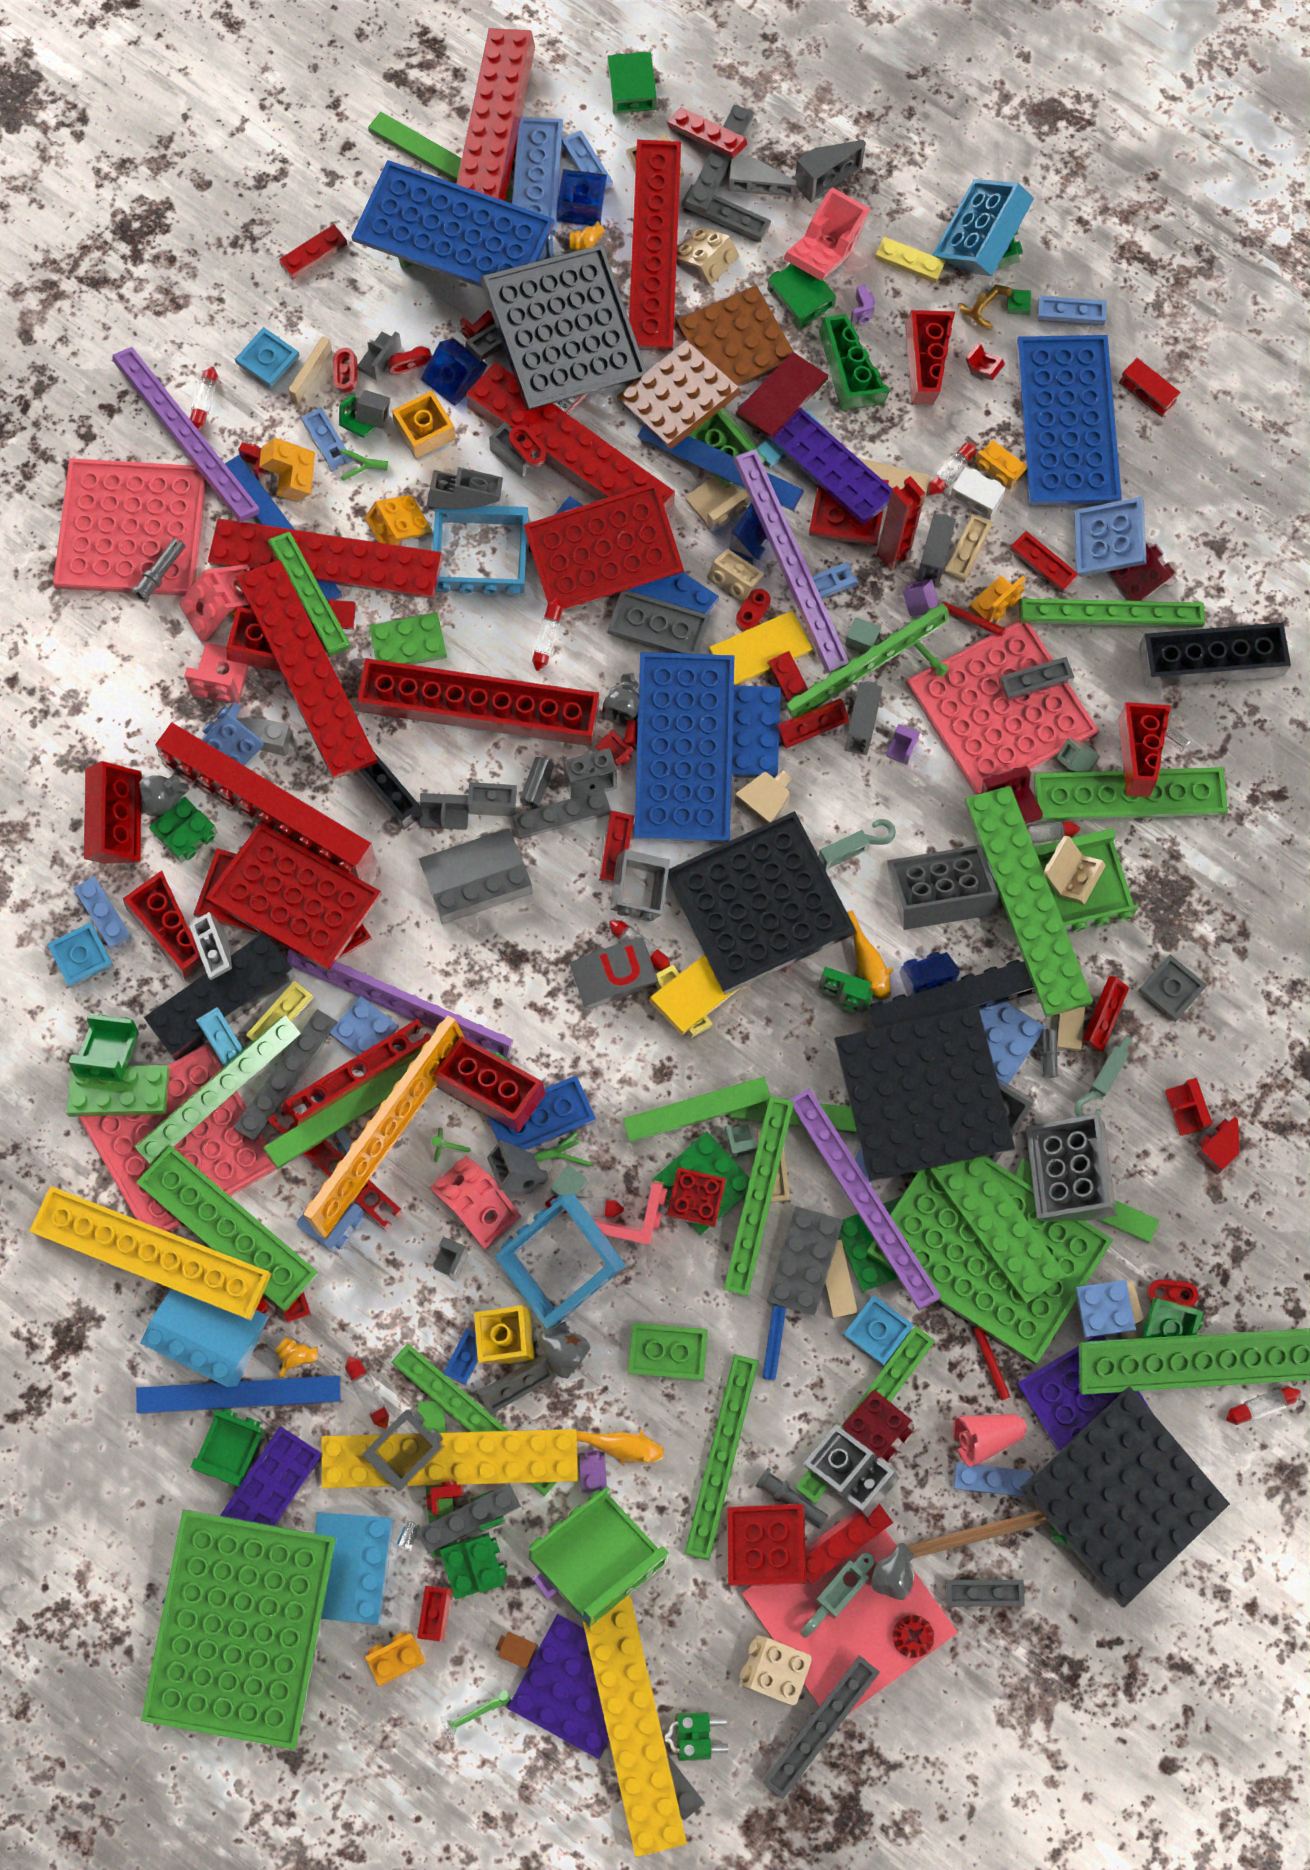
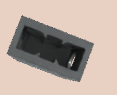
(515, 1168)

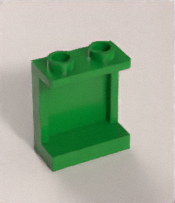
(632, 82)
(802, 294)
(105, 1048)
(229, 1447)

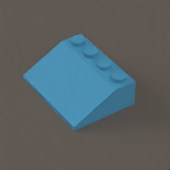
(984, 226)
(204, 1337)
(358, 1566)

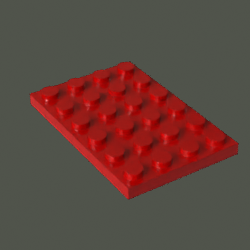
(604, 547)
(293, 896)

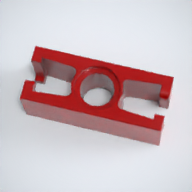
(1149, 387)

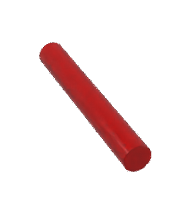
(974, 619)
(991, 1364)

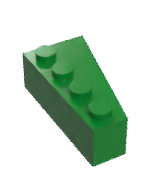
(851, 370)

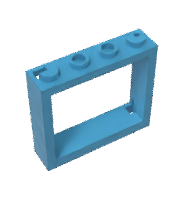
(483, 515)
(526, 1284)

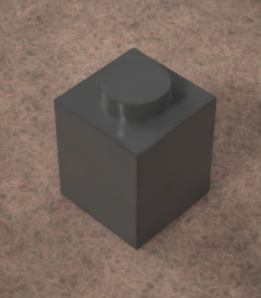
(372, 408)

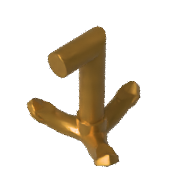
(982, 302)

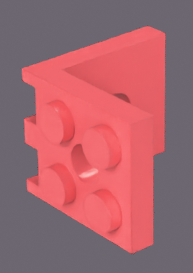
(219, 596)
(206, 681)
(470, 1195)
(651, 1220)

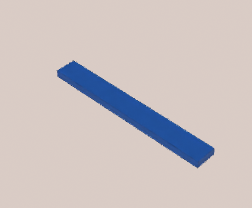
(721, 465)
(269, 512)
(245, 1395)

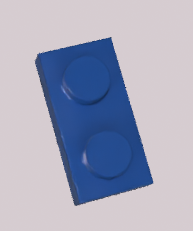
(463, 1359)

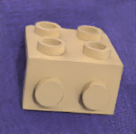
(708, 252)
(716, 503)
(1072, 873)
(775, 1670)

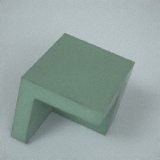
(862, 635)
(1077, 756)
(740, 1140)
(569, 1182)

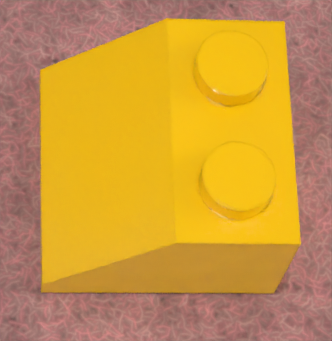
(504, 1335)

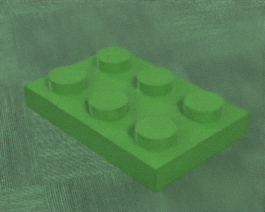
(409, 640)
(667, 1351)

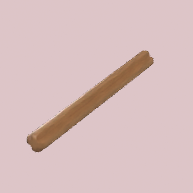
(977, 1534)

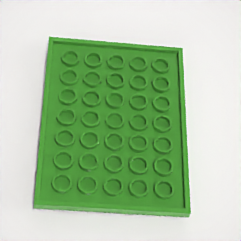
(970, 1278)
(239, 1629)

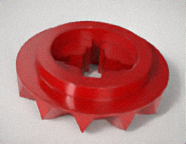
(912, 1648)

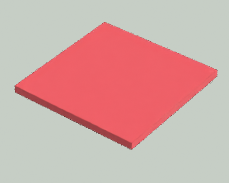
(122, 521)
(977, 721)
(211, 1146)
(859, 1629)

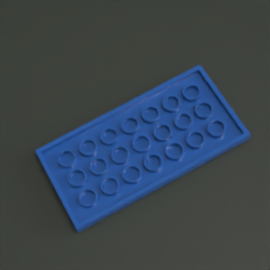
(448, 226)
(1068, 420)
(684, 747)

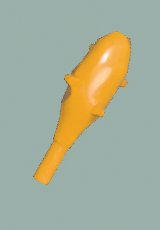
(870, 963)
(625, 1446)

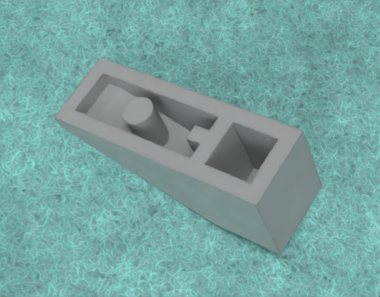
(756, 177)
(274, 734)
(212, 945)

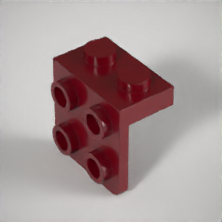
(1143, 580)
(1019, 781)
(879, 1426)

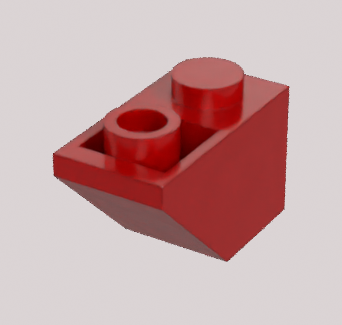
(1222, 1148)

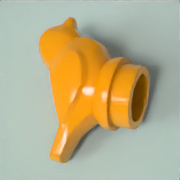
(586, 238)
(294, 1354)

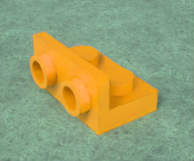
(1000, 464)
(394, 1659)

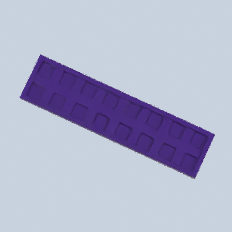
(832, 466)
(273, 1480)

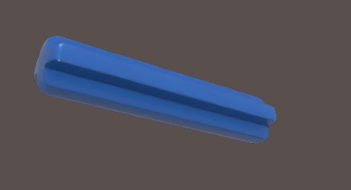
(774, 1343)

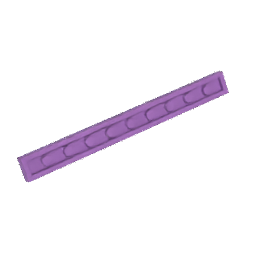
(186, 434)
(791, 560)
(401, 1002)
(865, 1200)

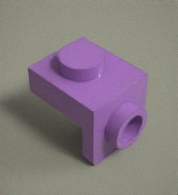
(866, 306)
(592, 1471)

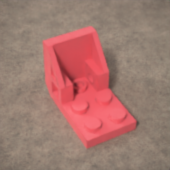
(829, 235)

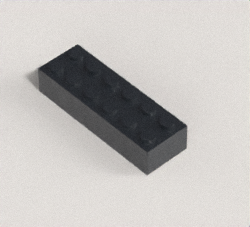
(1214, 654)
(255, 975)

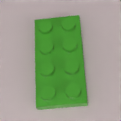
(139, 1093)

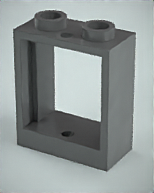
(936, 548)
(863, 718)
(588, 770)
(644, 862)
(385, 1468)

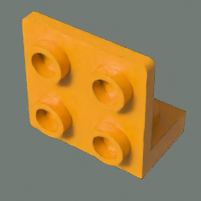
(397, 520)
(997, 598)

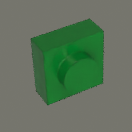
(1019, 302)

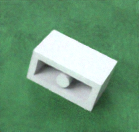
(977, 492)

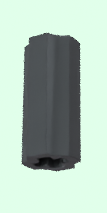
(536, 782)

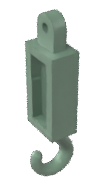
(854, 845)
(1105, 1077)
(837, 1594)

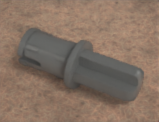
(1049, 1053)

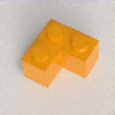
(292, 464)

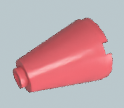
(986, 1435)

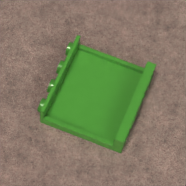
(1110, 895)
(596, 1557)

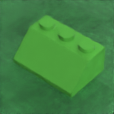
(727, 436)

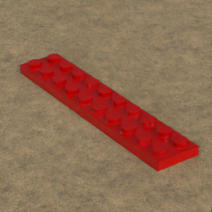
(655, 243)
(332, 558)
(306, 669)

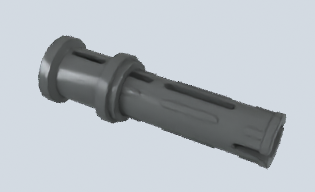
(152, 578)
(781, 1491)

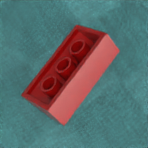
(112, 814)

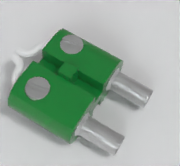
(693, 1736)

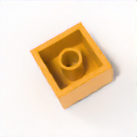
(424, 424)

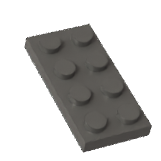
(658, 623)
(805, 1261)

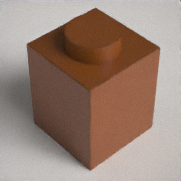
(516, 1649)

